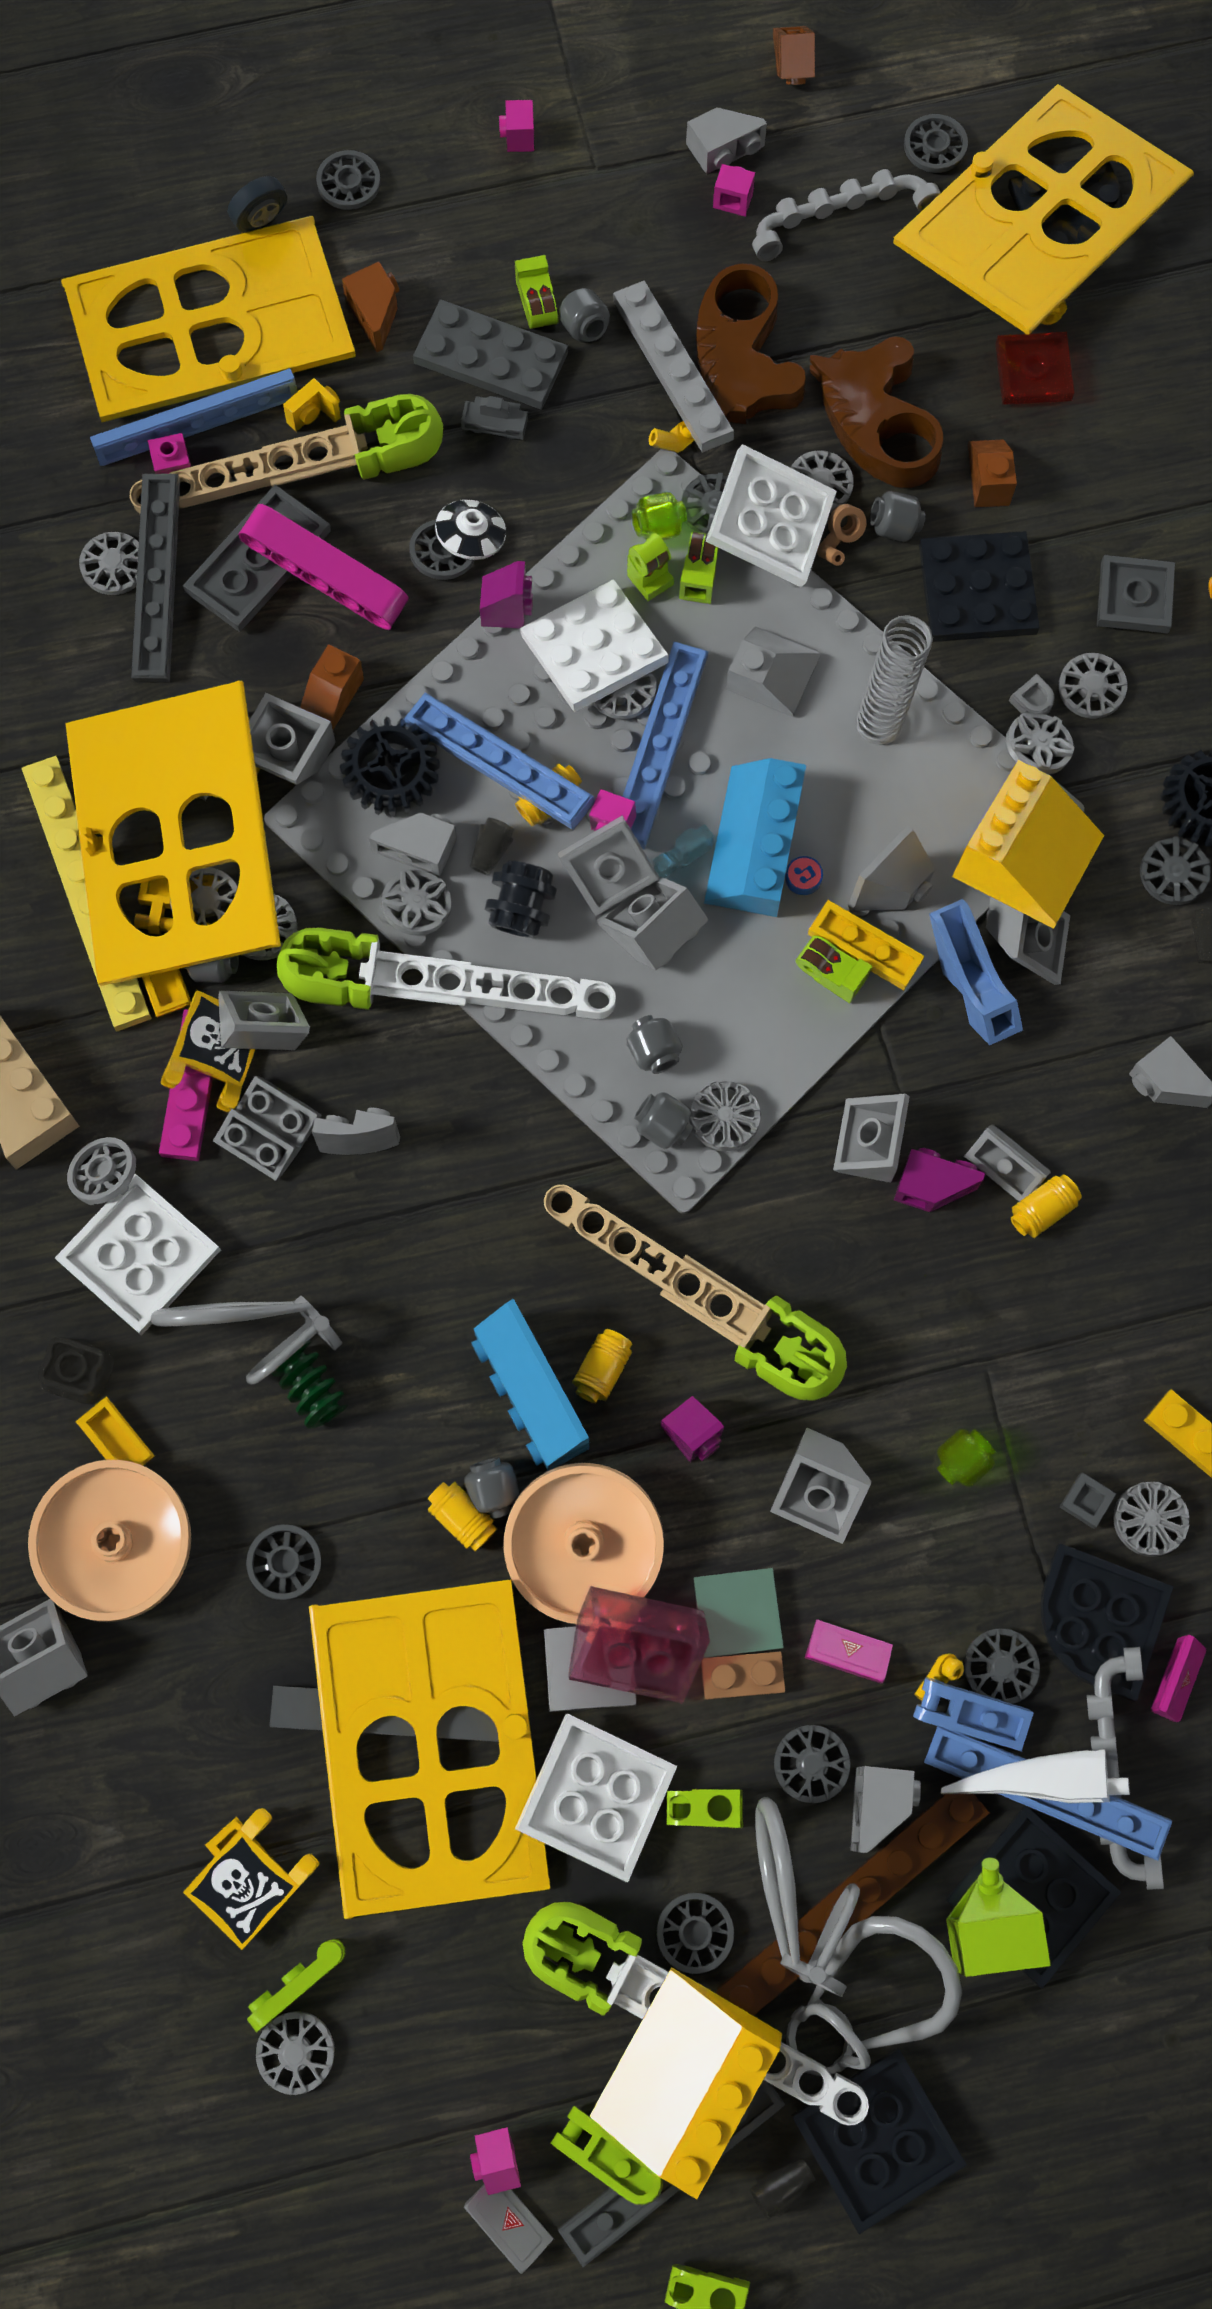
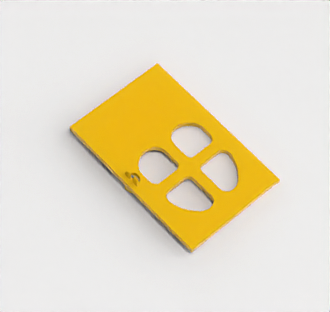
(1004, 253)
(275, 296)
(159, 762)
(416, 1662)

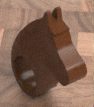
(730, 355)
(863, 412)

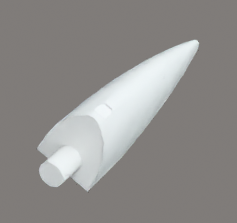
(1055, 1777)

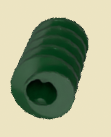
(309, 1388)

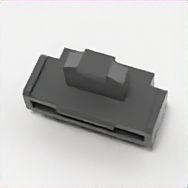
(494, 417)

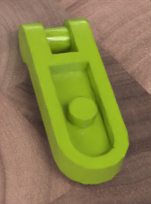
(297, 1983)
(608, 2160)

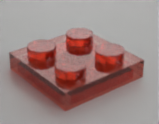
(1034, 368)

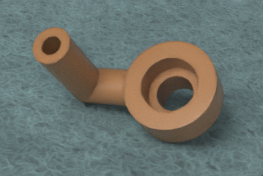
(849, 533)

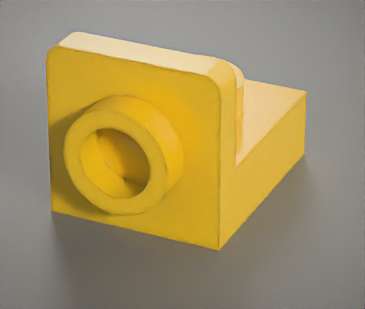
(308, 402)

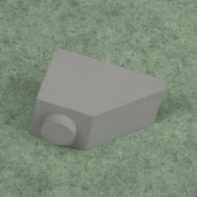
(417, 842)
(1172, 1077)

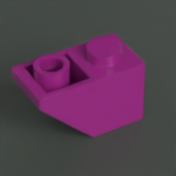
(506, 597)
(934, 1182)
(693, 1430)

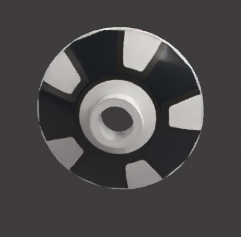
(470, 529)

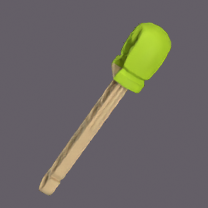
(407, 436)
(744, 1322)

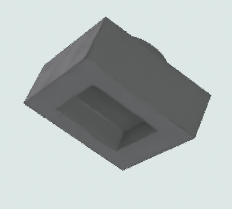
(1087, 1500)

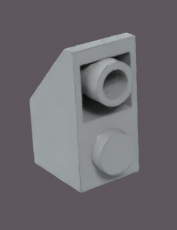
(724, 137)

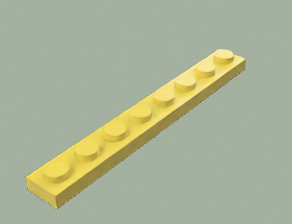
(60, 824)

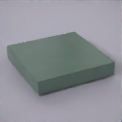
(739, 1612)

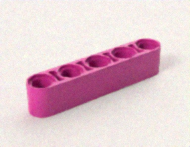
(323, 566)

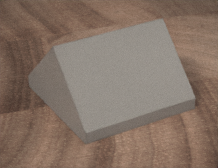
(261, 1020)
(871, 1136)

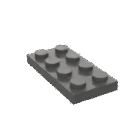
(490, 354)
(239, 580)

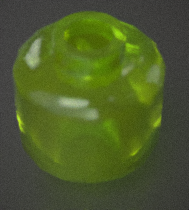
(660, 515)
(965, 1457)

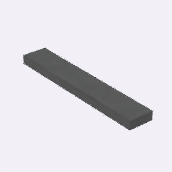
(156, 578)
(301, 1710)
(613, 2216)

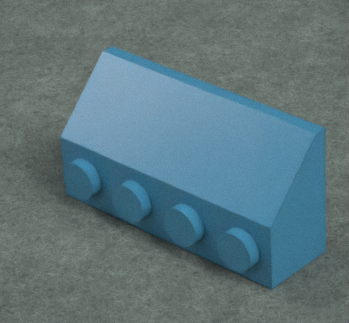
(755, 836)
(530, 1386)

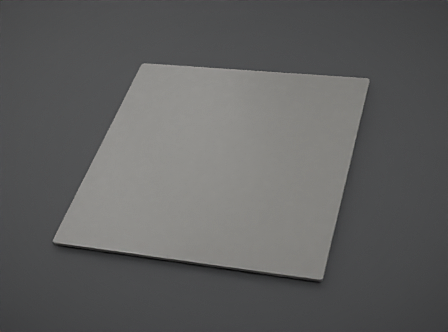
(736, 984)

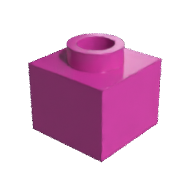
(518, 125)
(733, 189)
(169, 453)
(610, 807)
(495, 2161)

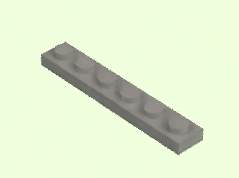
(673, 366)

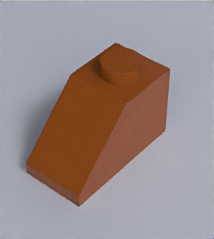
(794, 53)
(373, 301)
(992, 472)
(332, 684)

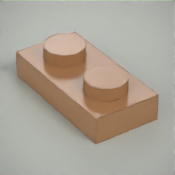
(742, 1675)

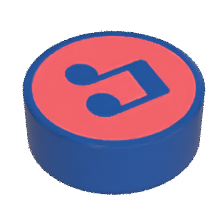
(804, 875)

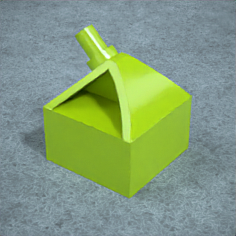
(996, 1928)

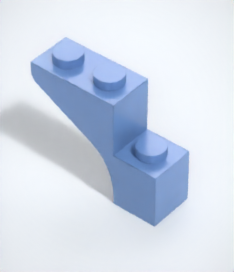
(969, 968)

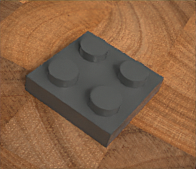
(1136, 594)

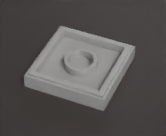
(608, 865)

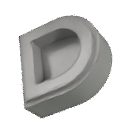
(1033, 697)

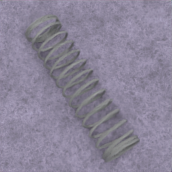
(919, 661)

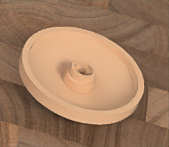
(578, 1532)
(109, 1540)

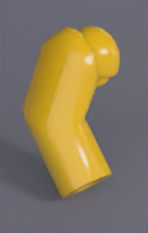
(675, 440)
(944, 1669)

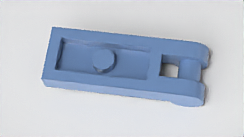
(974, 1714)

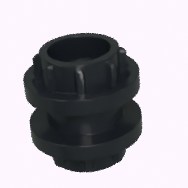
(520, 899)

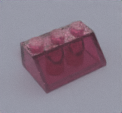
(638, 1644)

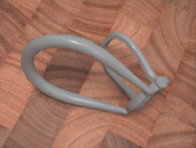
(244, 1311)
(781, 1898)
(910, 2033)

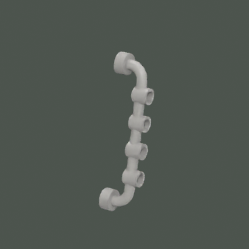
(821, 205)
(1101, 1709)

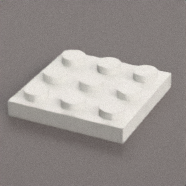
(771, 516)
(594, 645)
(138, 1254)
(596, 1797)

